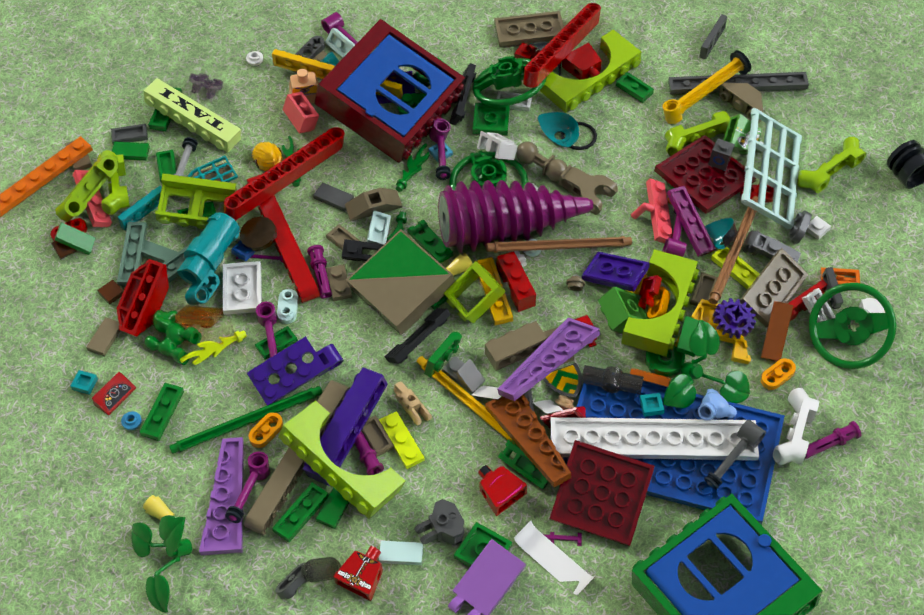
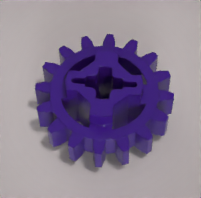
(734, 318)

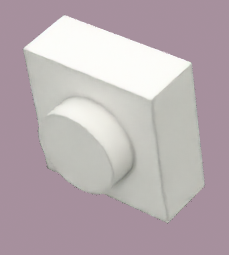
(818, 227)

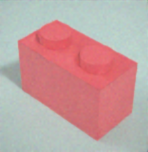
(300, 112)

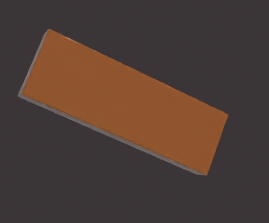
(777, 331)

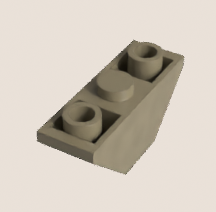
(742, 97)
(377, 200)

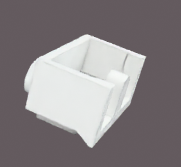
(495, 142)

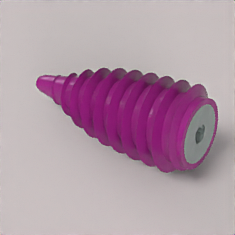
(501, 212)

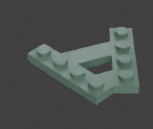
(136, 246)

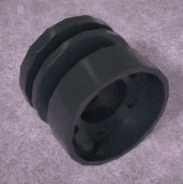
(908, 163)

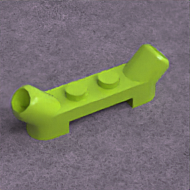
(678, 137)
(819, 179)
(88, 186)
(118, 195)

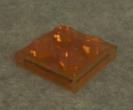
(202, 316)

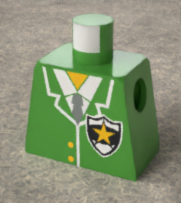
(739, 133)

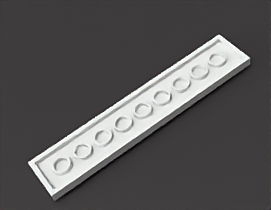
(653, 437)

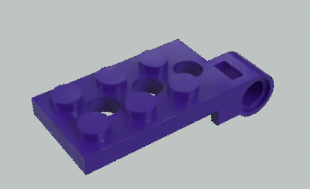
(323, 361)

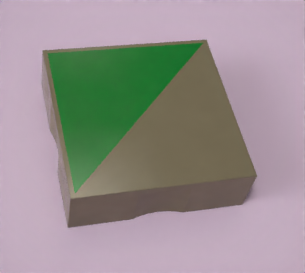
(401, 281)

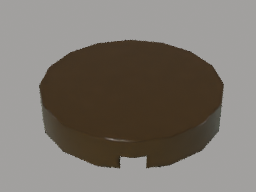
(258, 233)

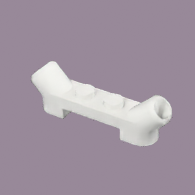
(796, 448)

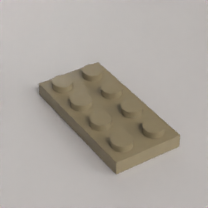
(528, 28)
(775, 283)

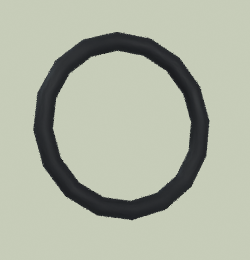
(590, 144)

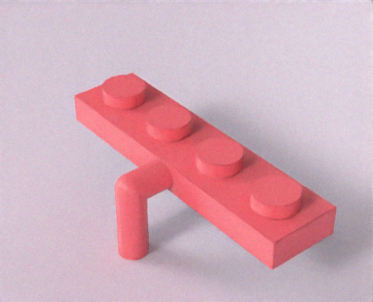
(94, 208)
(659, 210)

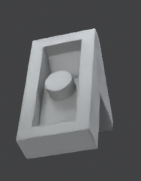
(464, 374)

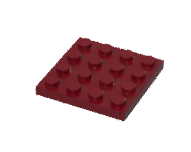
(705, 184)
(602, 493)

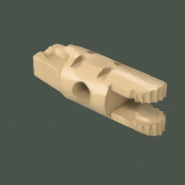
(411, 403)

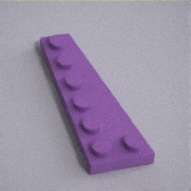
(553, 352)
(220, 534)

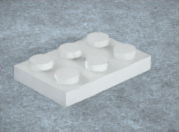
(241, 287)

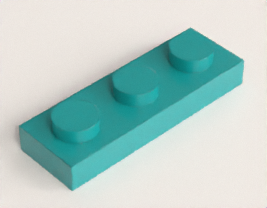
(140, 208)

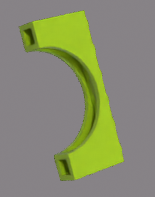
(570, 92)
(658, 333)
(365, 492)

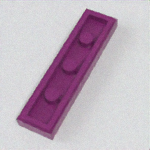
(691, 221)

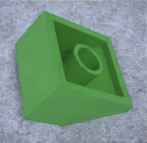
(618, 306)

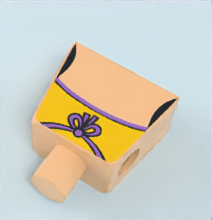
(305, 83)

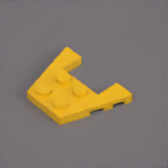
(704, 312)

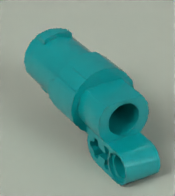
(205, 256)

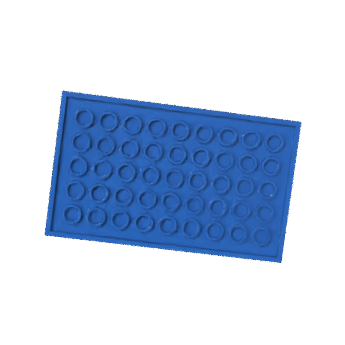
(683, 479)

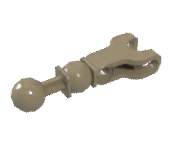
(569, 177)

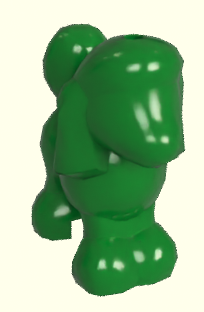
(175, 335)

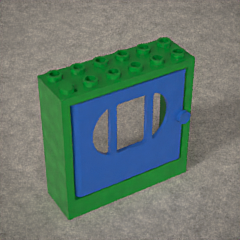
(770, 576)

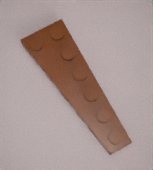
(529, 435)

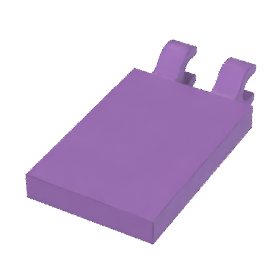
(487, 580)

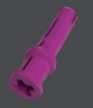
(318, 264)
(838, 437)
(368, 456)

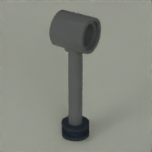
(750, 435)

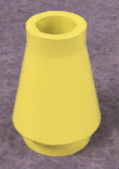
(459, 264)
(156, 507)

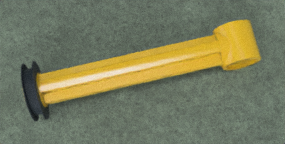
(674, 108)

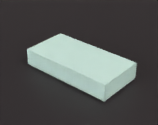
(401, 552)

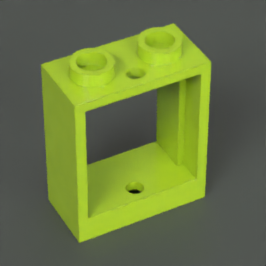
(464, 282)

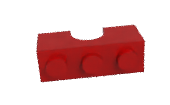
(512, 272)

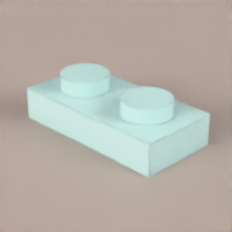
(339, 42)
(378, 228)

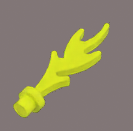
(213, 347)

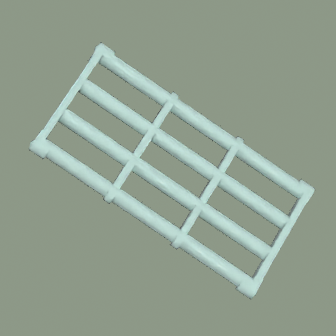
(763, 176)

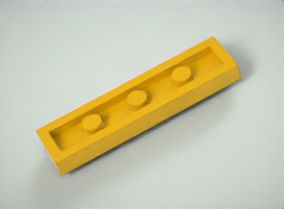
(500, 309)

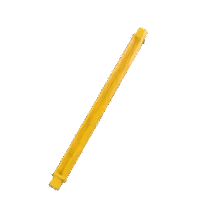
(465, 397)

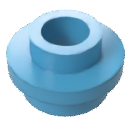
(133, 424)

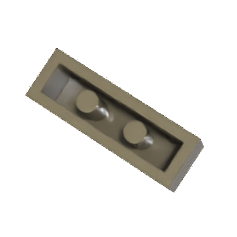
(514, 345)

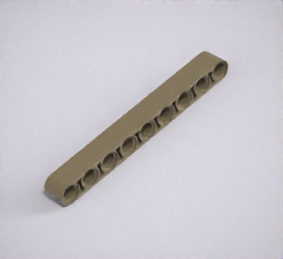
(288, 470)

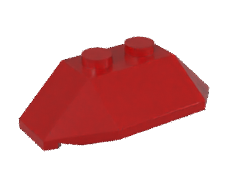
(142, 297)

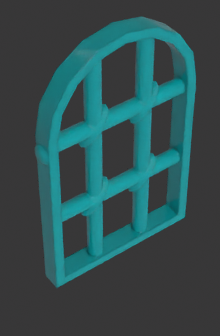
(202, 175)

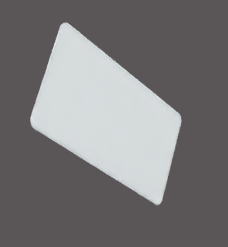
(487, 392)
(548, 406)

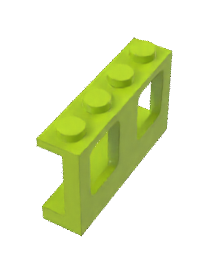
(197, 191)

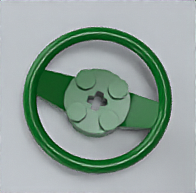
(504, 74)
(487, 168)
(841, 329)

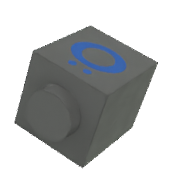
(721, 154)

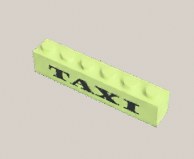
(192, 115)

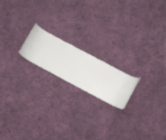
(551, 557)

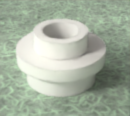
(254, 58)

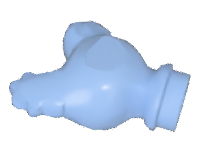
(715, 406)

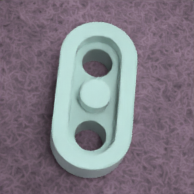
(287, 305)

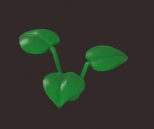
(682, 393)
(171, 532)

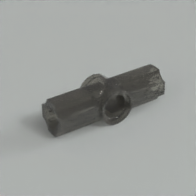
(612, 379)

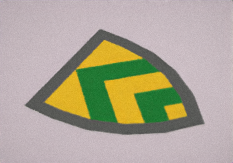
(565, 380)

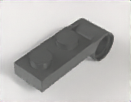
(766, 246)

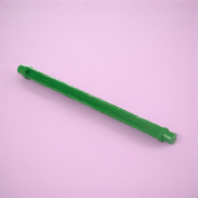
(243, 420)

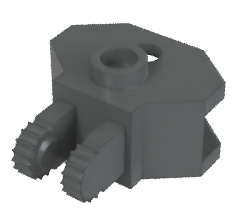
(445, 524)

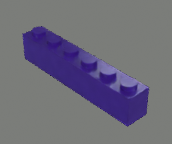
(350, 418)

